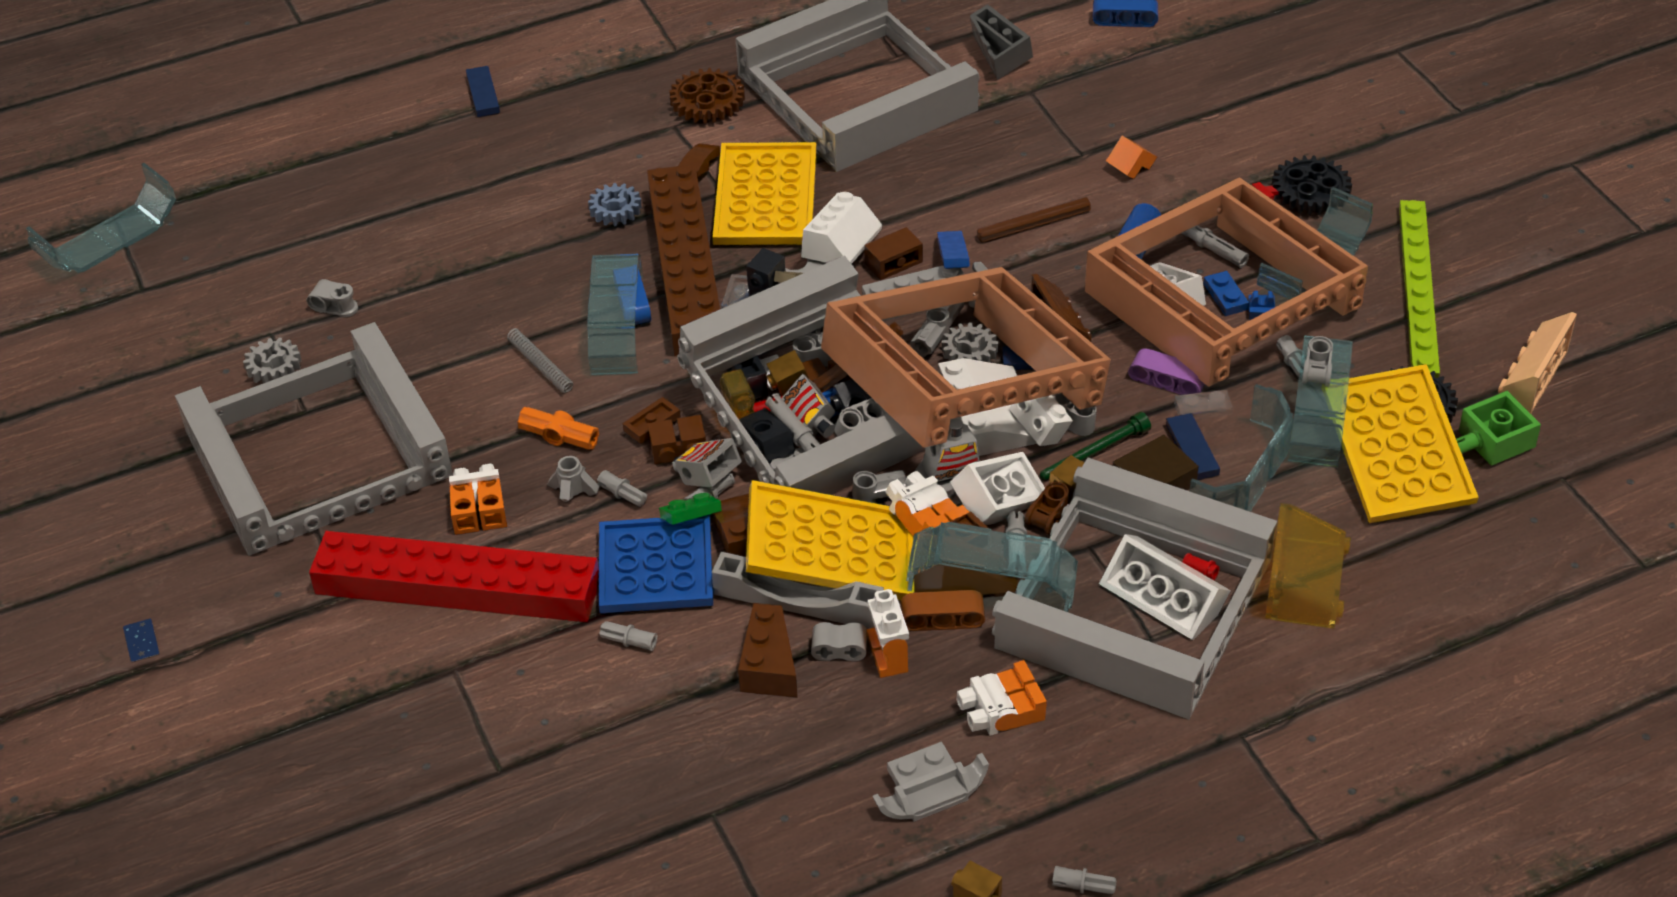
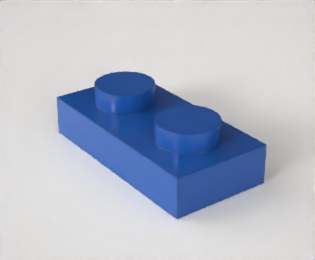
(1226, 293)

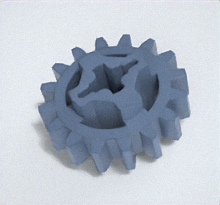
(614, 204)

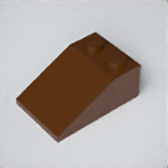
(733, 524)

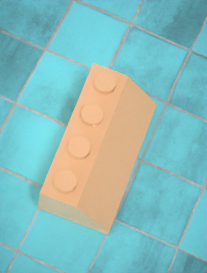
(1539, 361)

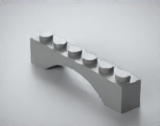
(839, 604)

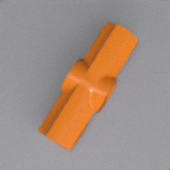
(558, 428)

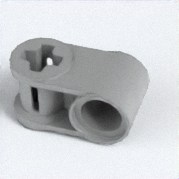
(332, 298)
(1318, 361)

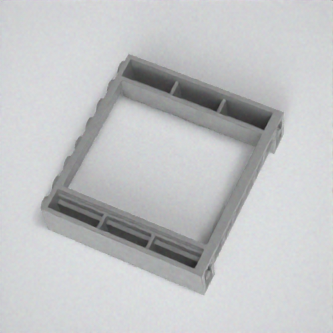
(874, 126)
(765, 323)
(393, 400)
(1173, 523)

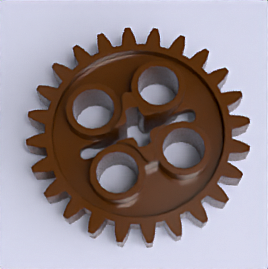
(707, 95)

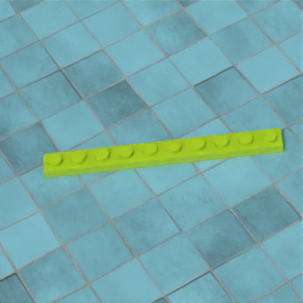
(1418, 285)

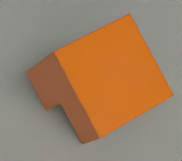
(1130, 157)

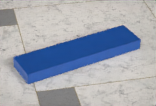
(953, 249)

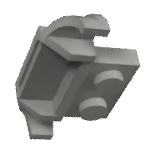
(930, 783)

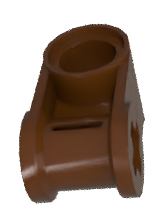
(1048, 506)

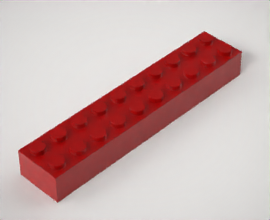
(455, 576)

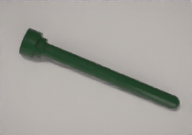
(1138, 424)

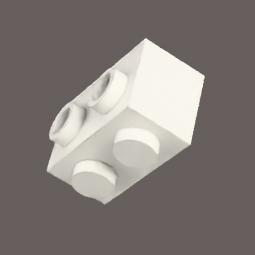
(1042, 419)

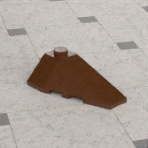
(955, 579)

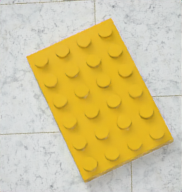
(764, 193)
(1403, 446)
(825, 539)

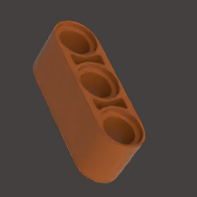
(943, 610)

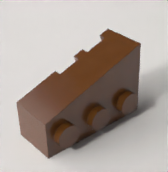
(766, 654)

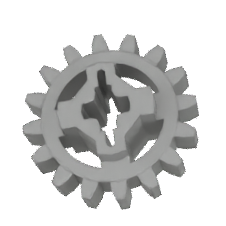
(969, 343)
(272, 360)

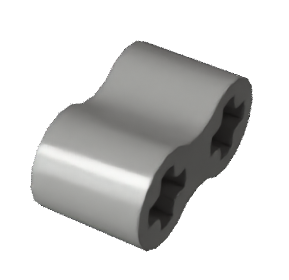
(839, 641)

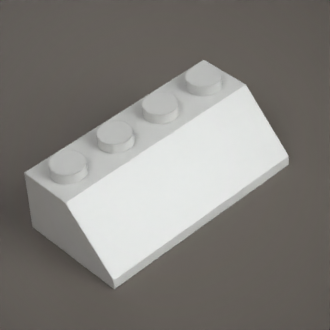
(840, 229)
(1164, 586)

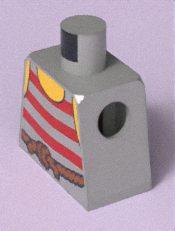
(810, 406)
(950, 458)
(707, 462)

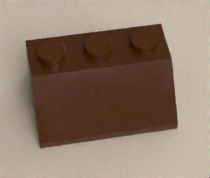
(1056, 300)

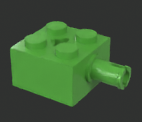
(1497, 428)

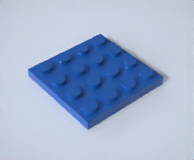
(654, 564)

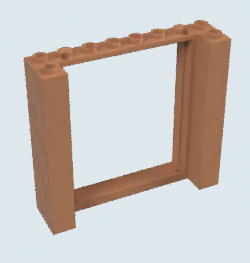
(1186, 327)
(921, 396)

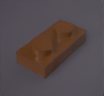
(658, 411)

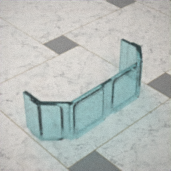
(1343, 223)
(113, 234)
(613, 313)
(1321, 410)
(1272, 411)
(994, 553)

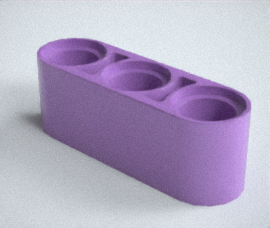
(1164, 371)

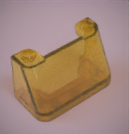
(1306, 569)

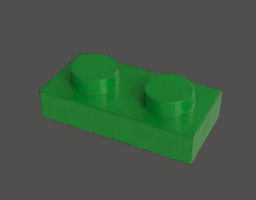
(685, 510)

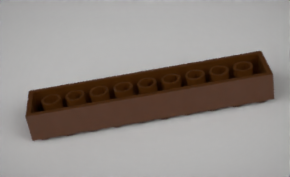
(682, 246)

